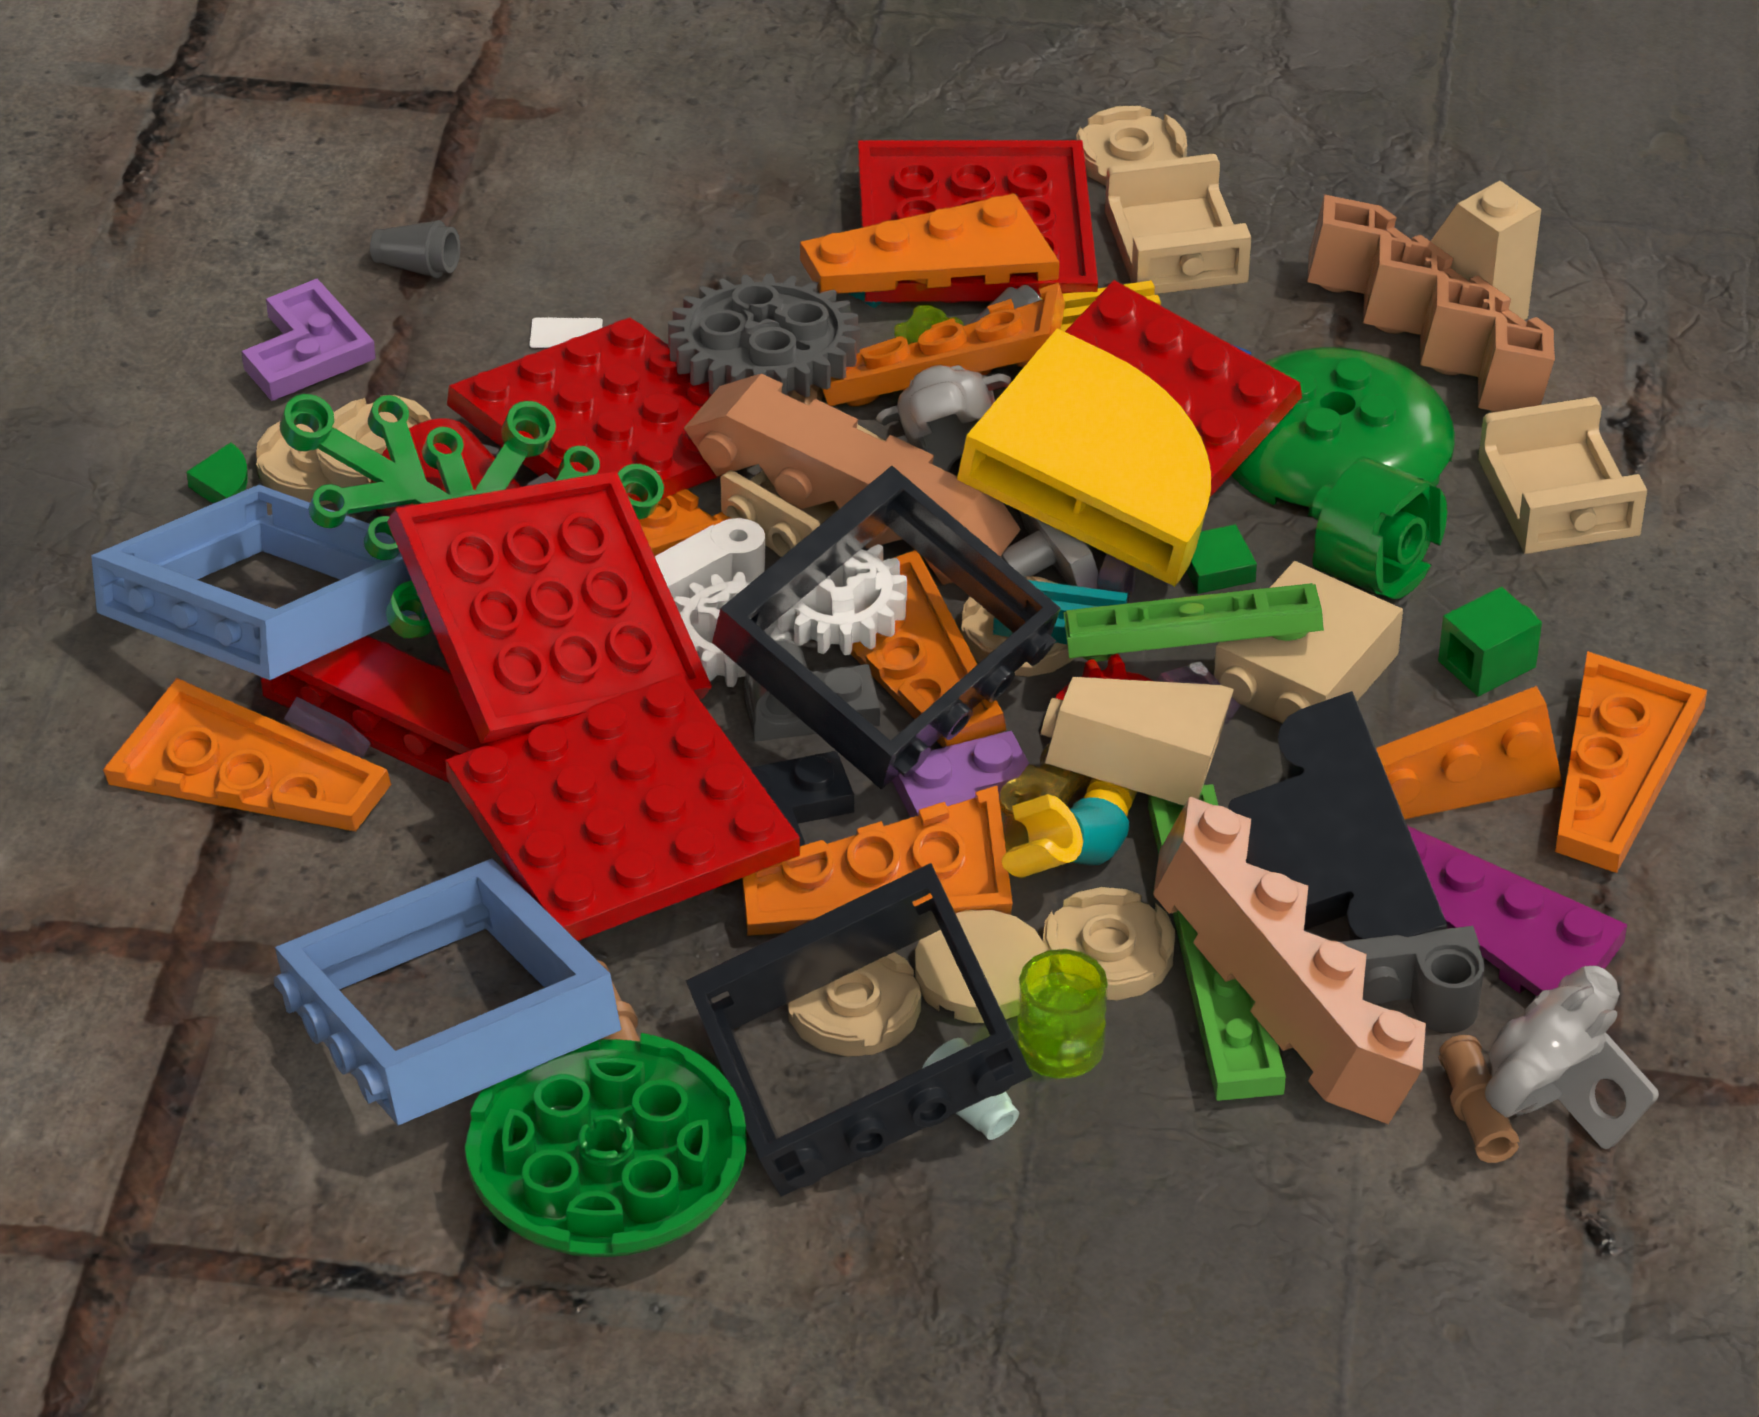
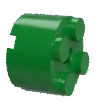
(1378, 527)

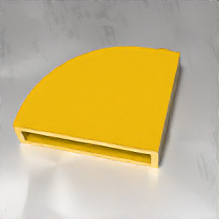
(1095, 456)

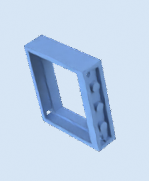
(156, 589)
(417, 1079)

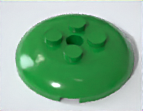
(1348, 410)
(608, 1147)

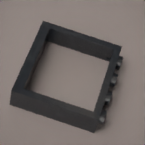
(947, 545)
(819, 955)

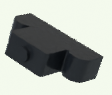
(1340, 828)

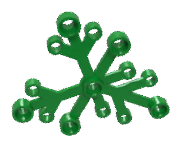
(404, 482)

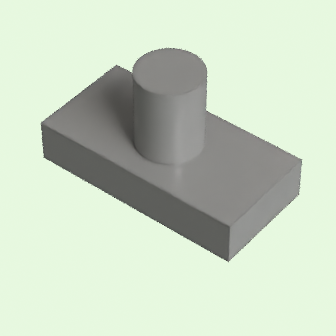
(1052, 547)

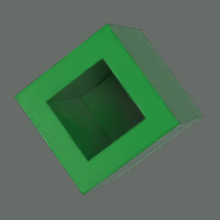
(1489, 641)

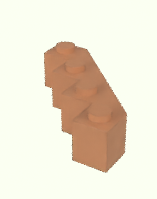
(1414, 290)
(822, 457)
(1300, 983)

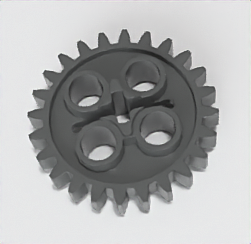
(764, 330)

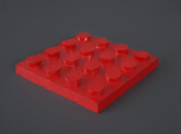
(929, 175)
(1218, 386)
(606, 394)
(544, 600)
(622, 808)

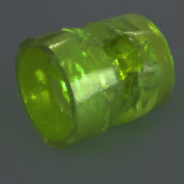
(1062, 1013)

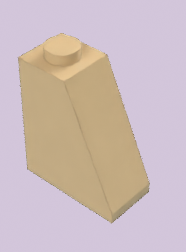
(1494, 239)
(1138, 733)

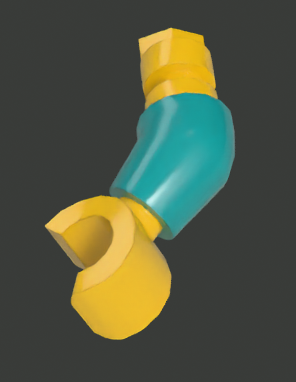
(1081, 835)

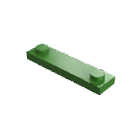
(1114, 629)

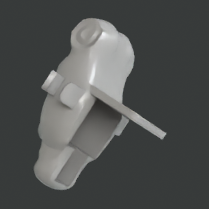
(943, 409)
(1563, 1054)

